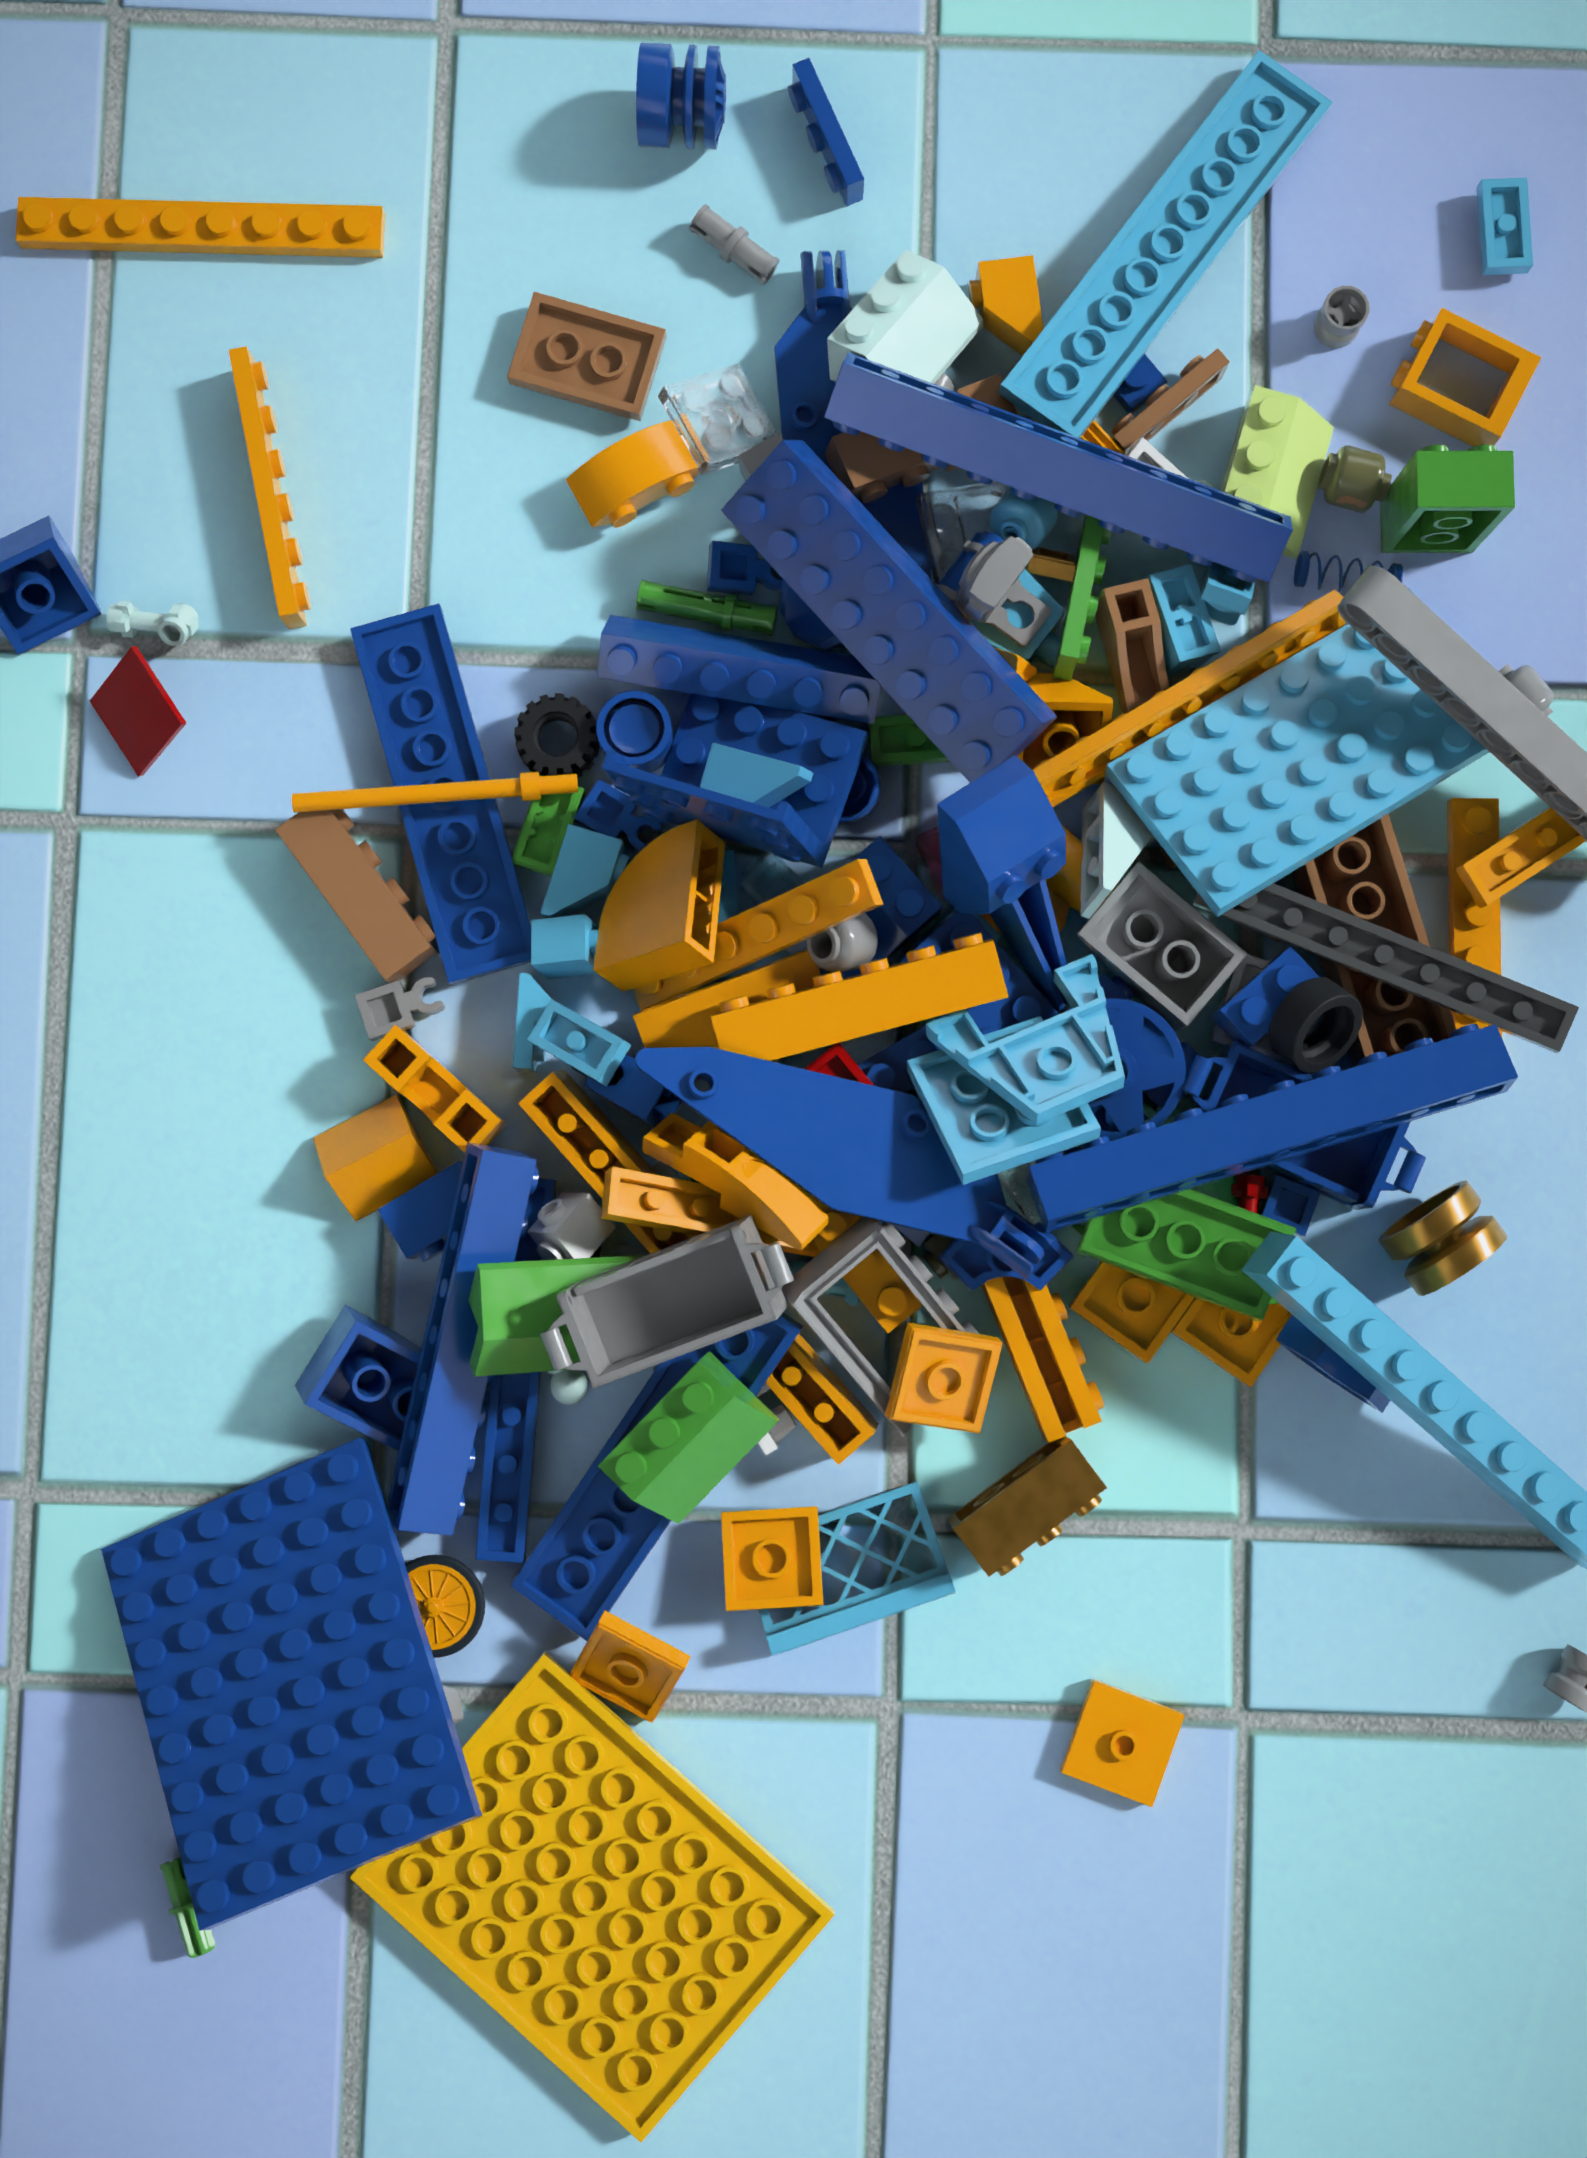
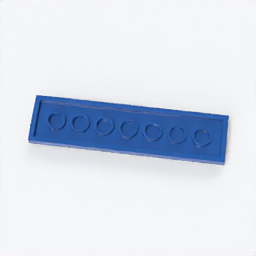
(454, 844)
(602, 1532)

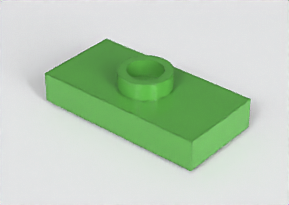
(545, 831)

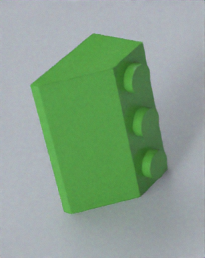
(689, 1440)

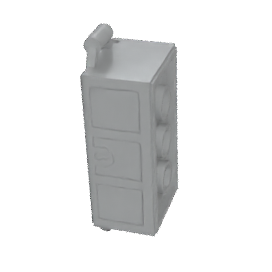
(670, 1303)

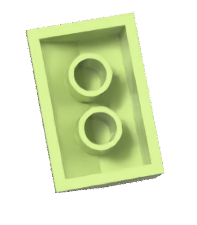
(1278, 457)

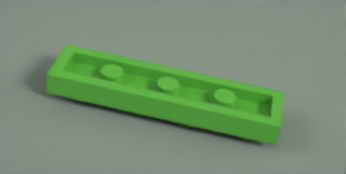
(1081, 605)

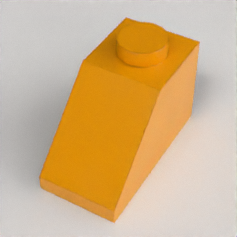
(1008, 300)

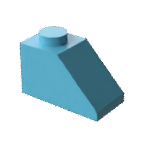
(752, 776)
(584, 871)

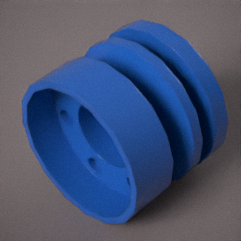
(679, 96)

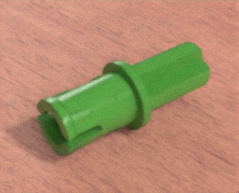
(195, 1941)

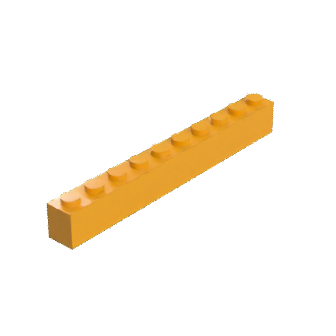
(594, 1146)

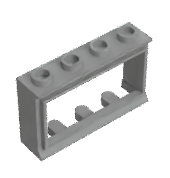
(836, 1262)

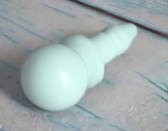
(568, 1386)

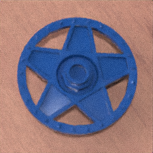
(1141, 1068)

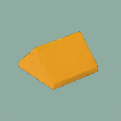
(374, 1157)

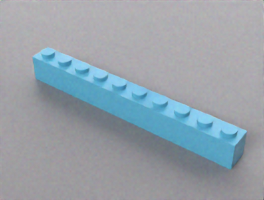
(1423, 1389)

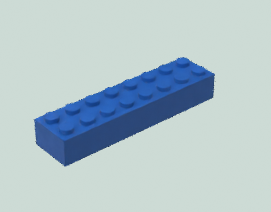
(887, 611)

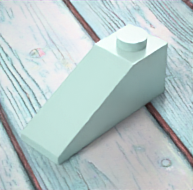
(1110, 844)

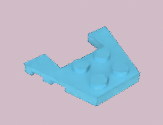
(1049, 1063)

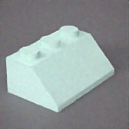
(908, 321)

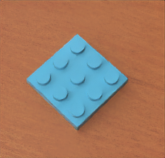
(982, 1128)

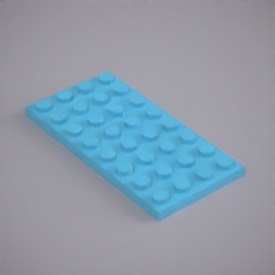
(1289, 766)

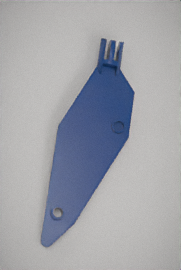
(807, 389)
(848, 1147)

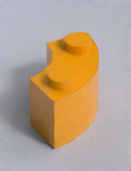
(633, 475)

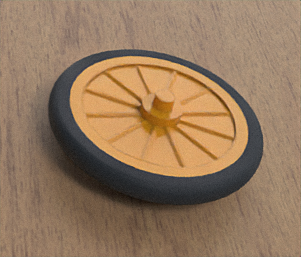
(448, 1602)

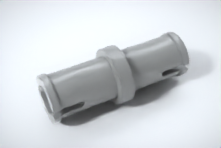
(734, 244)

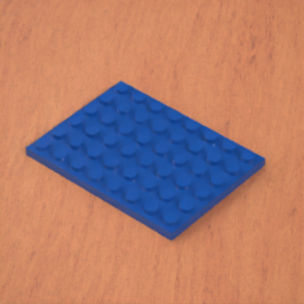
(287, 1685)

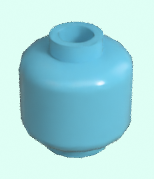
(1023, 519)

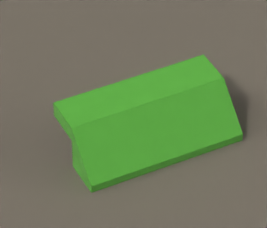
(517, 1304)

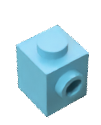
(564, 946)

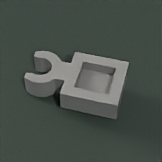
(392, 1006)

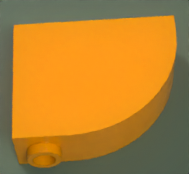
(663, 909)

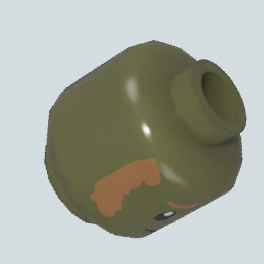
(1354, 479)

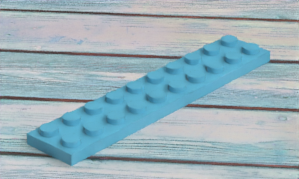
(1165, 247)

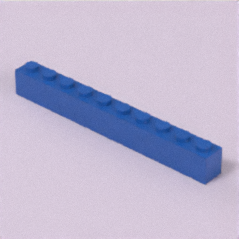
(1058, 469)
(1271, 1126)

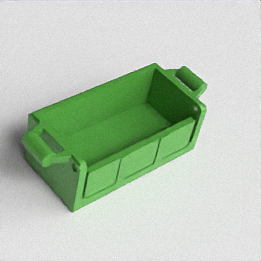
(1188, 1246)

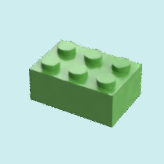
(1447, 500)

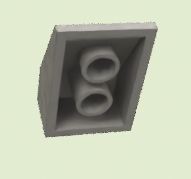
(1161, 947)

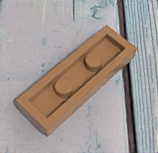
(1169, 402)

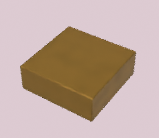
(1052, 564)

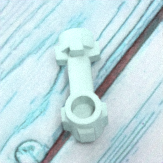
(172, 627)

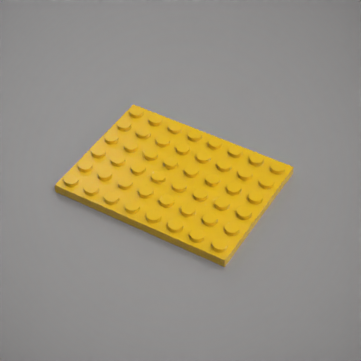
(599, 1899)

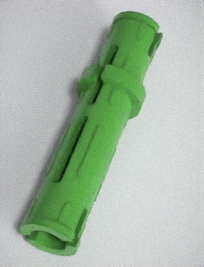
(705, 607)

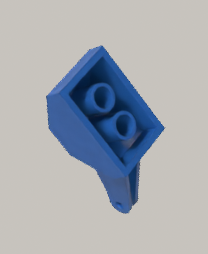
(995, 855)

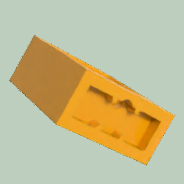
(1446, 413)

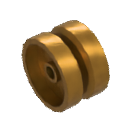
(1443, 1238)

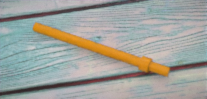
(529, 787)

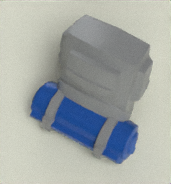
(987, 577)

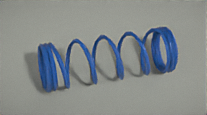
(1303, 563)

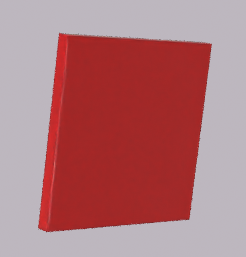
(137, 711)

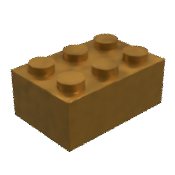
(1027, 1506)

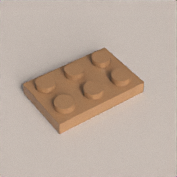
(587, 356)

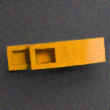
(742, 1178)

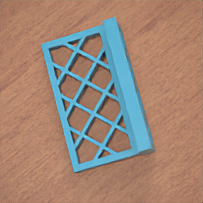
(875, 1603)

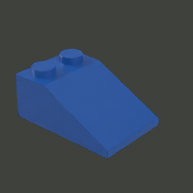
(905, 898)
(362, 1376)

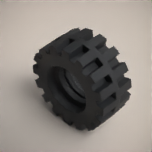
(550, 710)

